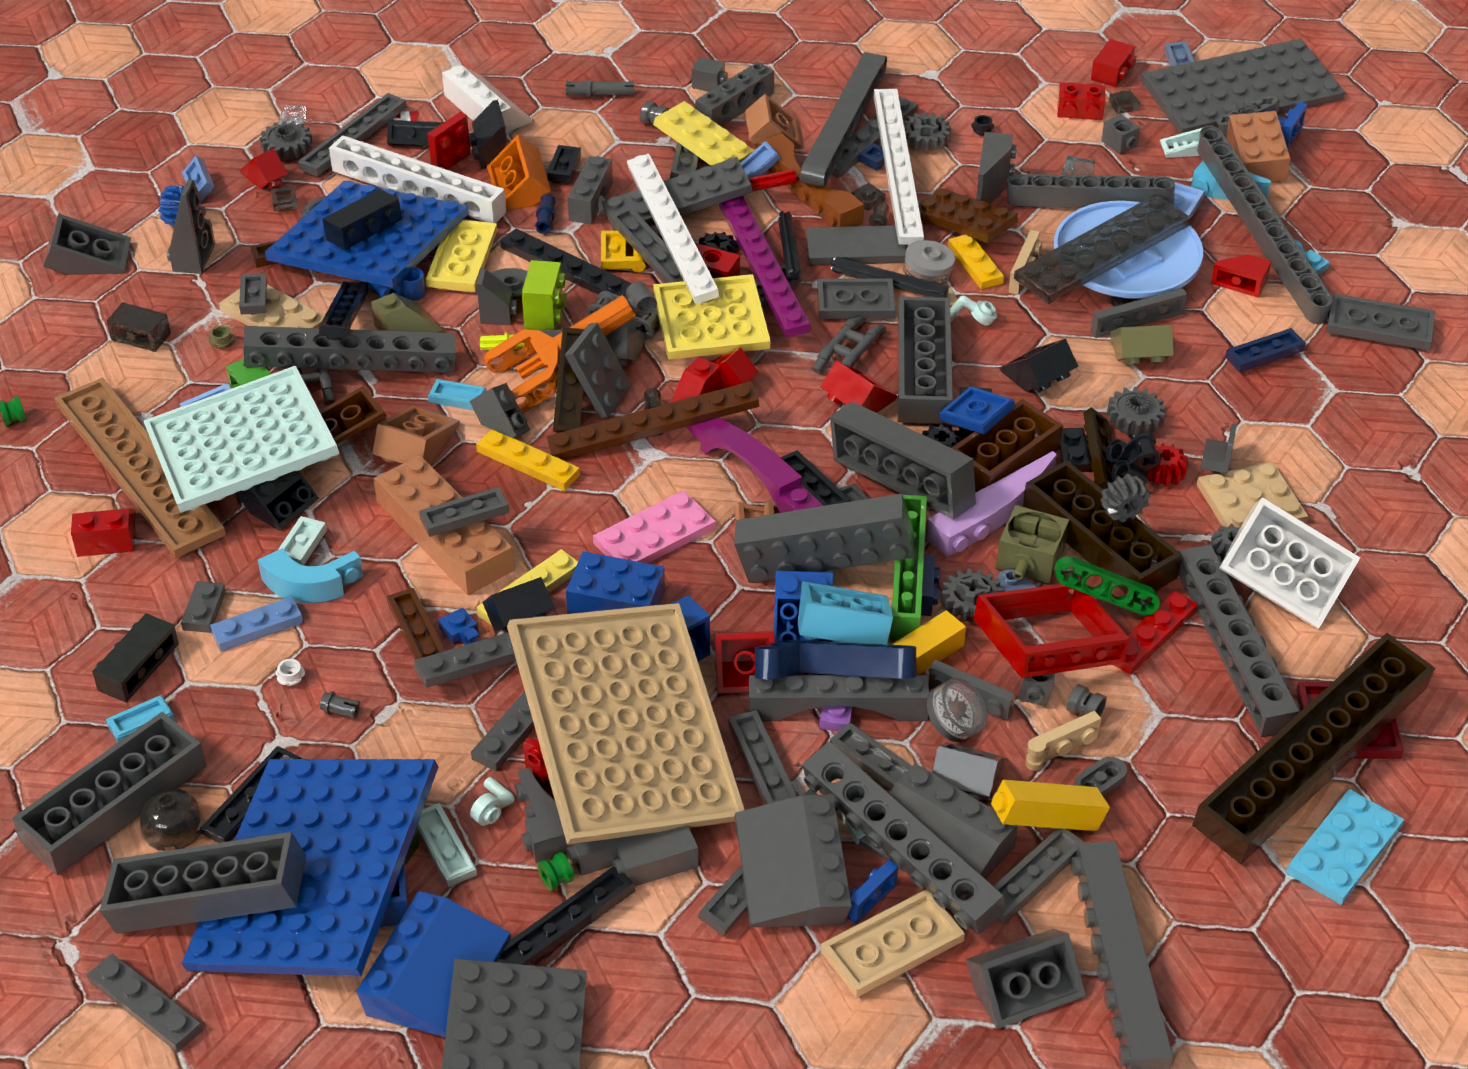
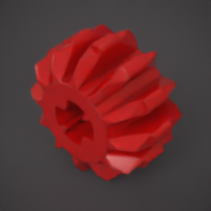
(1171, 468)

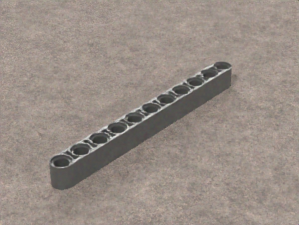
(843, 120)
(1265, 225)

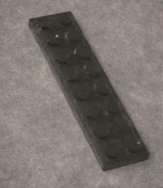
(1101, 248)

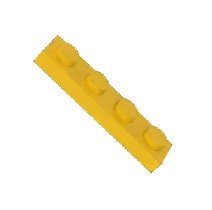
(528, 460)

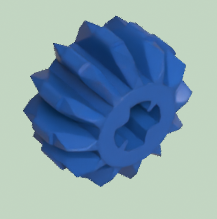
(169, 203)

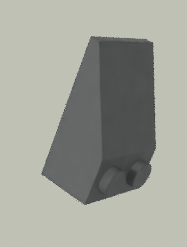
(995, 165)
(85, 248)

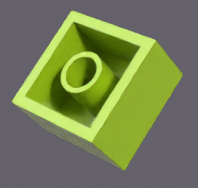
(543, 295)

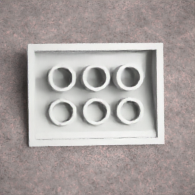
(1289, 562)

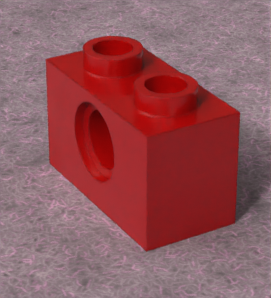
(719, 262)

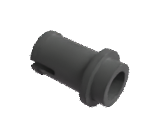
(339, 705)

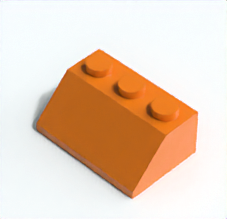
(519, 173)

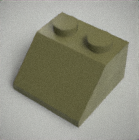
(1143, 343)

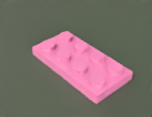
(656, 530)

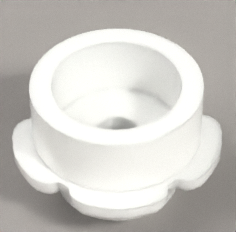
(289, 672)

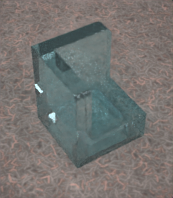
(1078, 166)

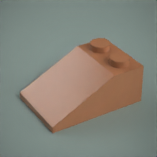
(413, 434)

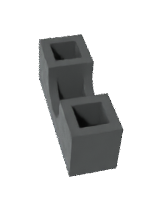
(592, 181)

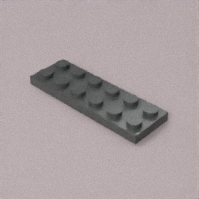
(690, 190)

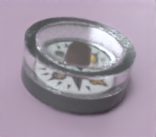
(956, 709)

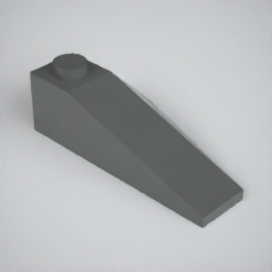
(192, 234)
(624, 342)

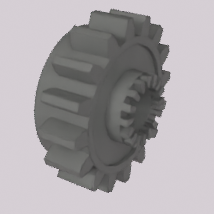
(287, 139)
(1136, 411)

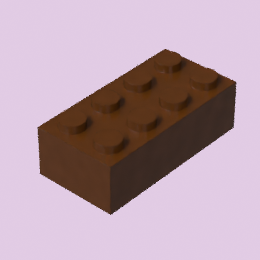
(1011, 443)

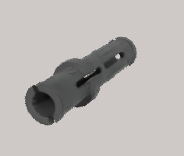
(599, 88)

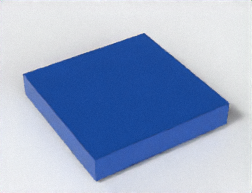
(977, 410)

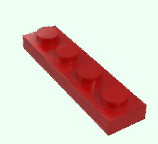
(1157, 629)

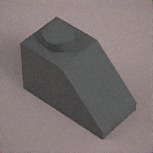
(495, 300)

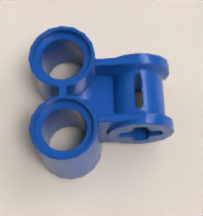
(410, 287)

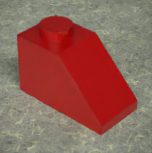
(265, 170)
(1242, 274)
(735, 368)
(698, 379)

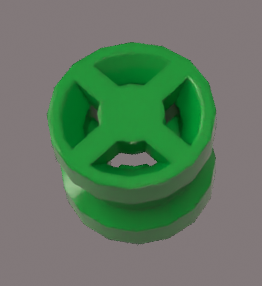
(12, 411)
(555, 871)

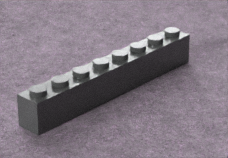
(1121, 957)

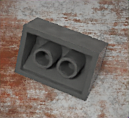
(1026, 977)

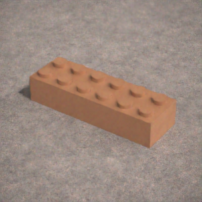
(469, 554)

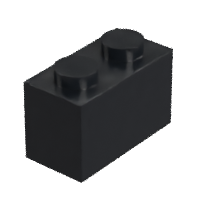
(518, 602)

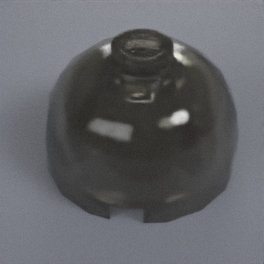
(171, 819)

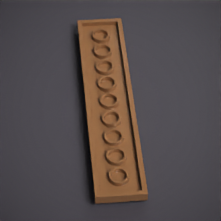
(133, 463)

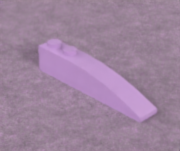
(989, 513)

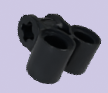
(1133, 457)

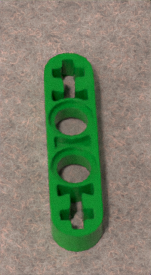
(1105, 588)

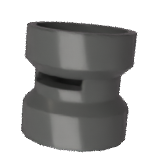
(650, 111)
(1084, 702)

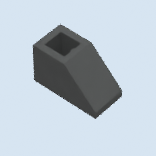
(500, 411)

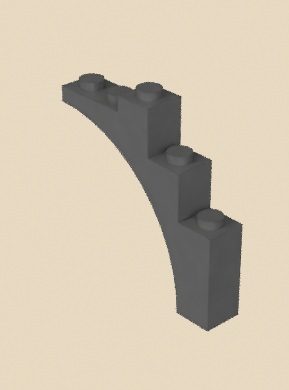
(638, 857)

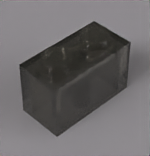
(138, 327)

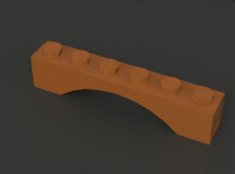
(833, 205)

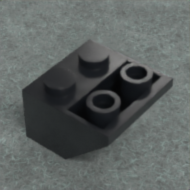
(279, 500)

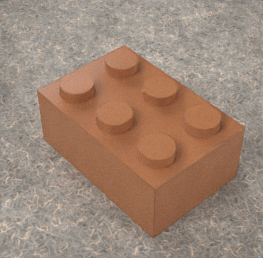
(1260, 144)

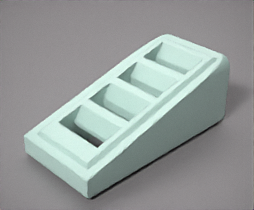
(1184, 144)

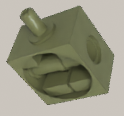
(1032, 544)

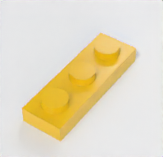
(976, 261)

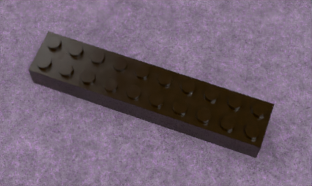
(1312, 748)

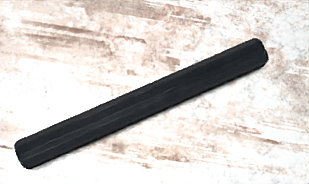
(789, 245)
(899, 280)

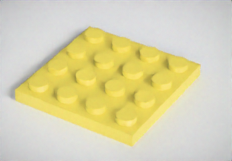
(714, 325)

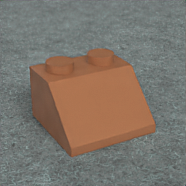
(768, 118)

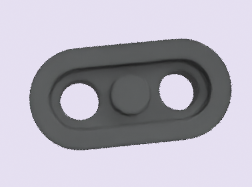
(1098, 776)

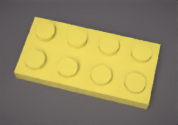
(701, 134)
(461, 256)

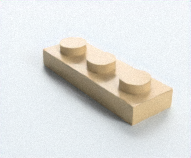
(1030, 249)

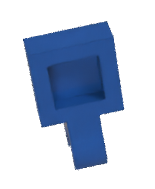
(459, 626)

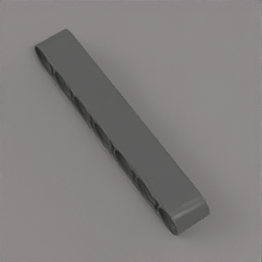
(1084, 190)

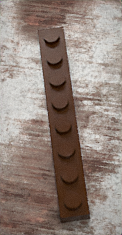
(653, 421)

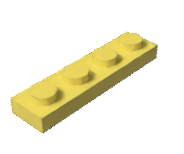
(553, 571)

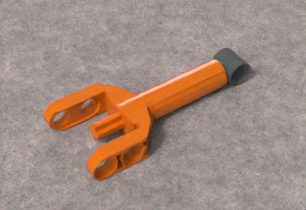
(548, 348)

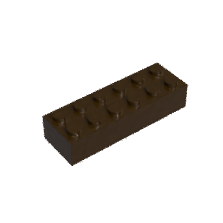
(1113, 545)

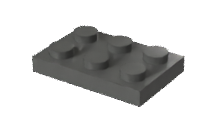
(856, 298)
(598, 370)

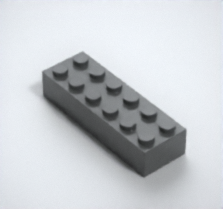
(924, 358)
(903, 459)
(825, 537)
(108, 792)
(203, 883)

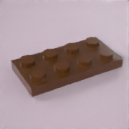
(966, 215)

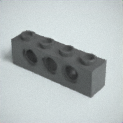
(736, 94)

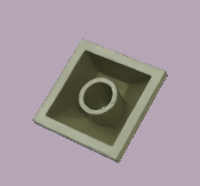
(401, 314)

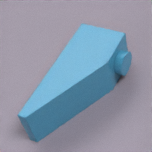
(1205, 181)

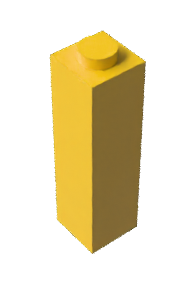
(935, 640)
(1050, 805)

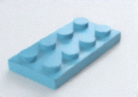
(1345, 846)

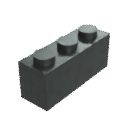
(135, 657)

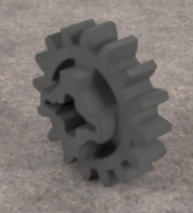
(926, 131)
(962, 591)

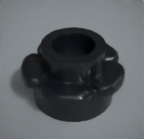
(982, 124)

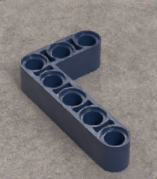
(834, 658)

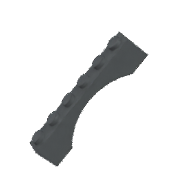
(789, 695)

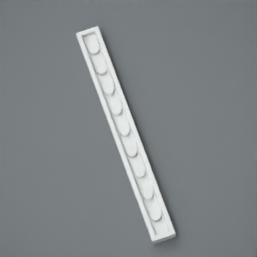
(898, 167)
(673, 229)

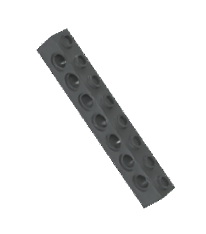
(358, 351)
(1237, 640)
(973, 913)

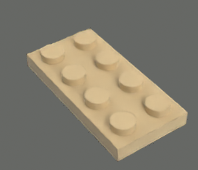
(280, 312)
(891, 943)

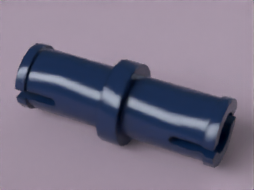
(545, 213)

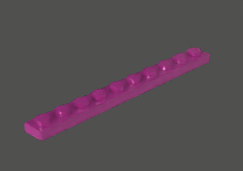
(765, 267)

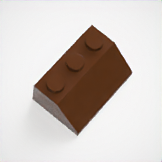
(352, 416)

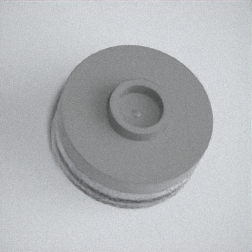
(929, 261)

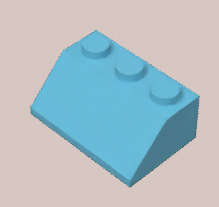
(843, 615)

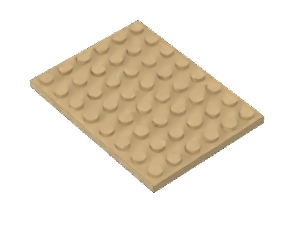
(624, 722)

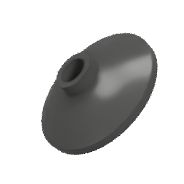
(512, 278)

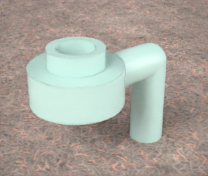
(982, 311)
(488, 807)

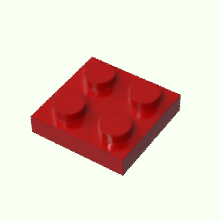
(449, 142)

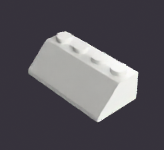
(474, 93)

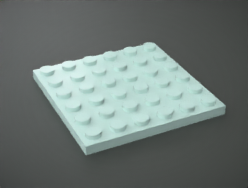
(240, 438)

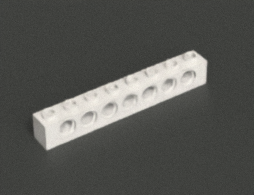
(413, 176)

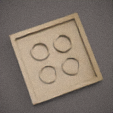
(1235, 493)

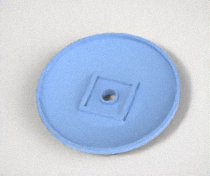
(1150, 273)

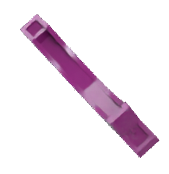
(777, 476)

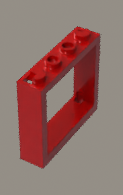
(1105, 648)

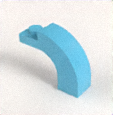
(309, 583)

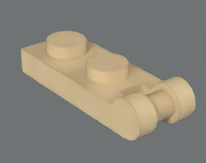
(1062, 740)

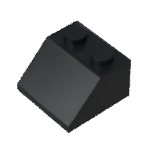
(488, 134)
(1041, 366)

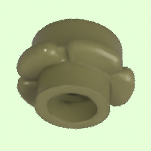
(221, 336)

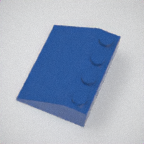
(416, 965)

